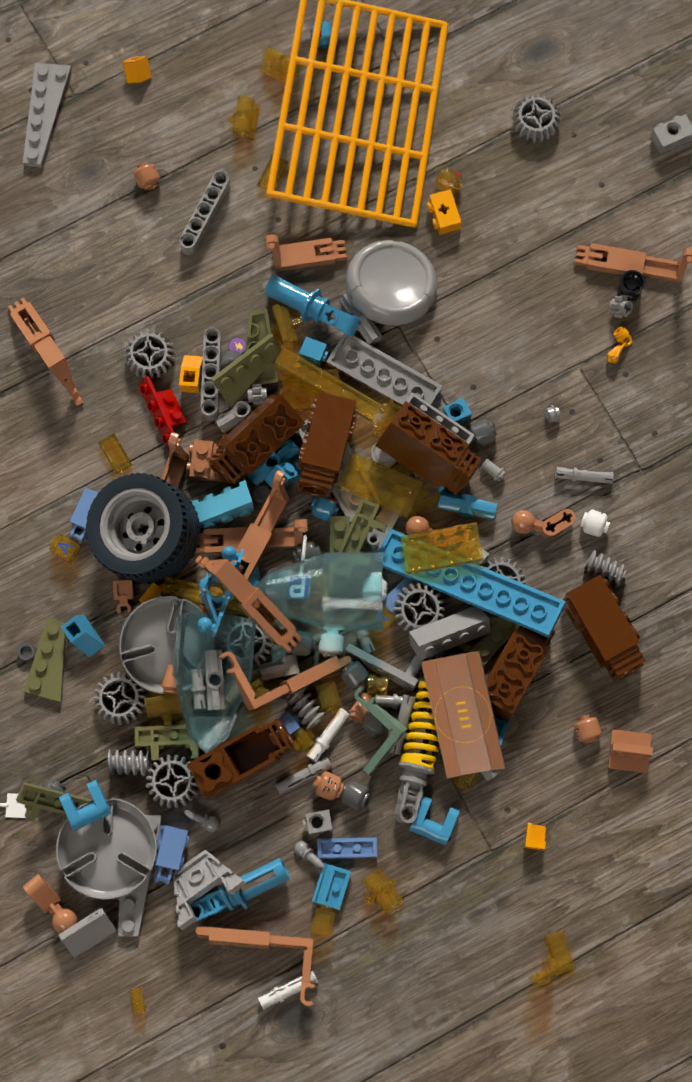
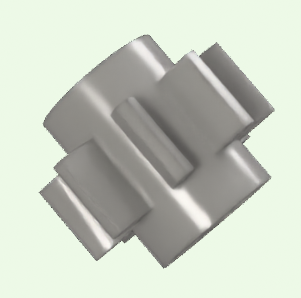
(621, 306)
(257, 395)

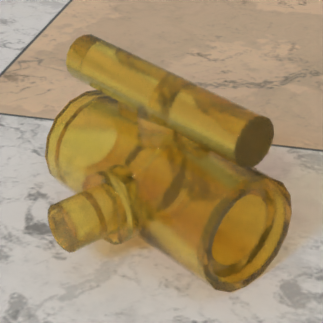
(278, 64)
(245, 117)
(285, 324)
(164, 706)
(382, 891)

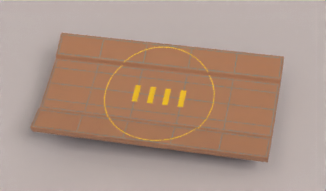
(463, 714)

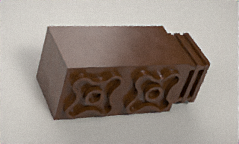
(255, 439)
(324, 443)
(428, 449)
(605, 627)
(516, 670)
(241, 759)

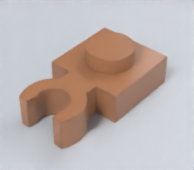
(123, 591)

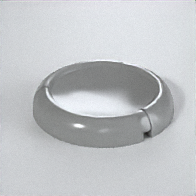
(391, 282)
(149, 639)
(109, 854)

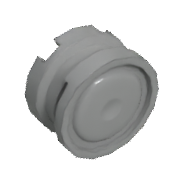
(381, 457)

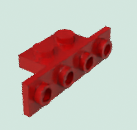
(163, 408)

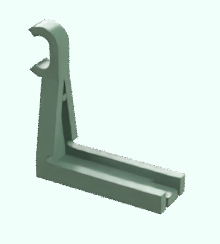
(389, 722)

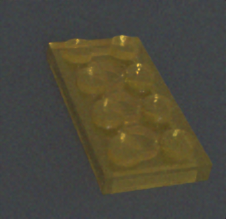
(380, 485)
(441, 548)

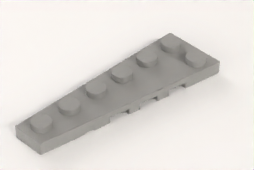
(46, 97)
(132, 904)

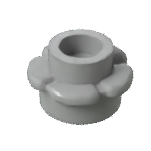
(552, 414)

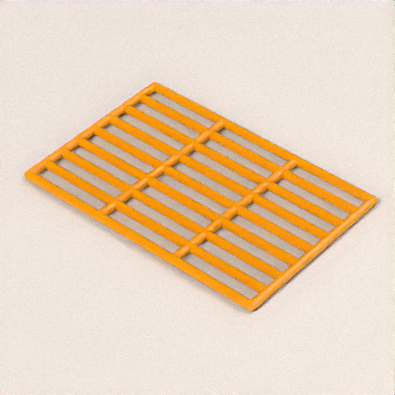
(353, 140)

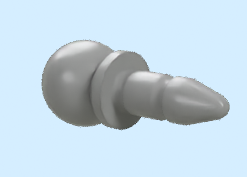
(209, 822)
(303, 850)

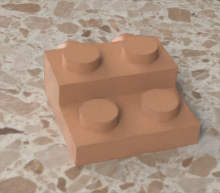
(198, 467)

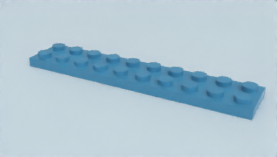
(482, 589)

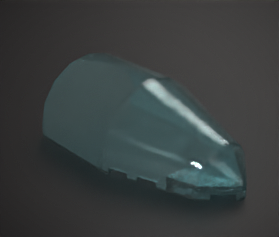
(330, 591)
(233, 635)

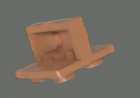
(630, 751)

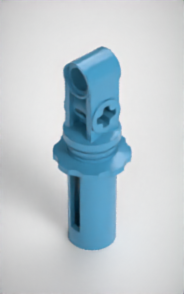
(311, 305)
(222, 899)

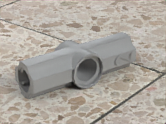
(366, 326)
(213, 666)

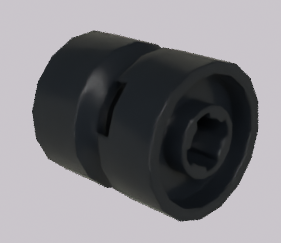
(631, 284)

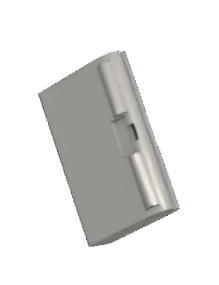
(87, 932)

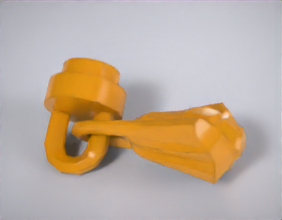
(619, 335)

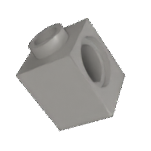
(324, 816)

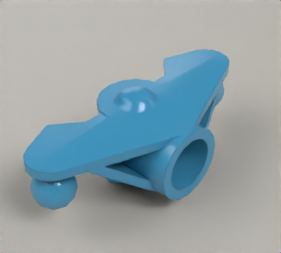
(212, 602)

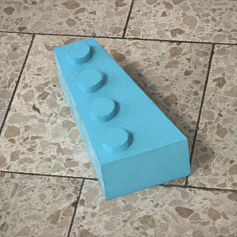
(225, 506)

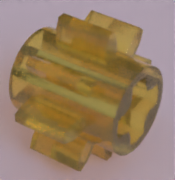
(303, 740)

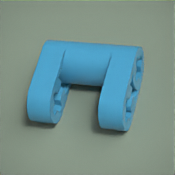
(89, 813)
(431, 829)

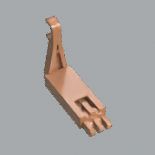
(305, 253)

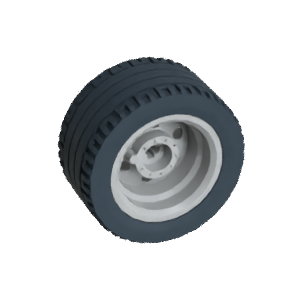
(109, 521)

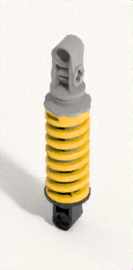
(418, 759)

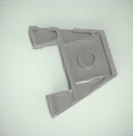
(196, 879)

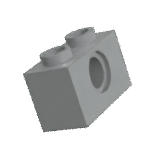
(665, 141)

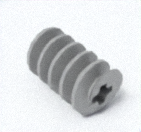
(605, 568)
(305, 708)
(128, 763)

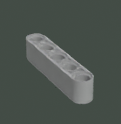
(205, 204)
(209, 365)

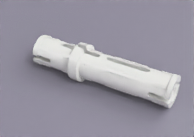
(331, 730)
(284, 992)

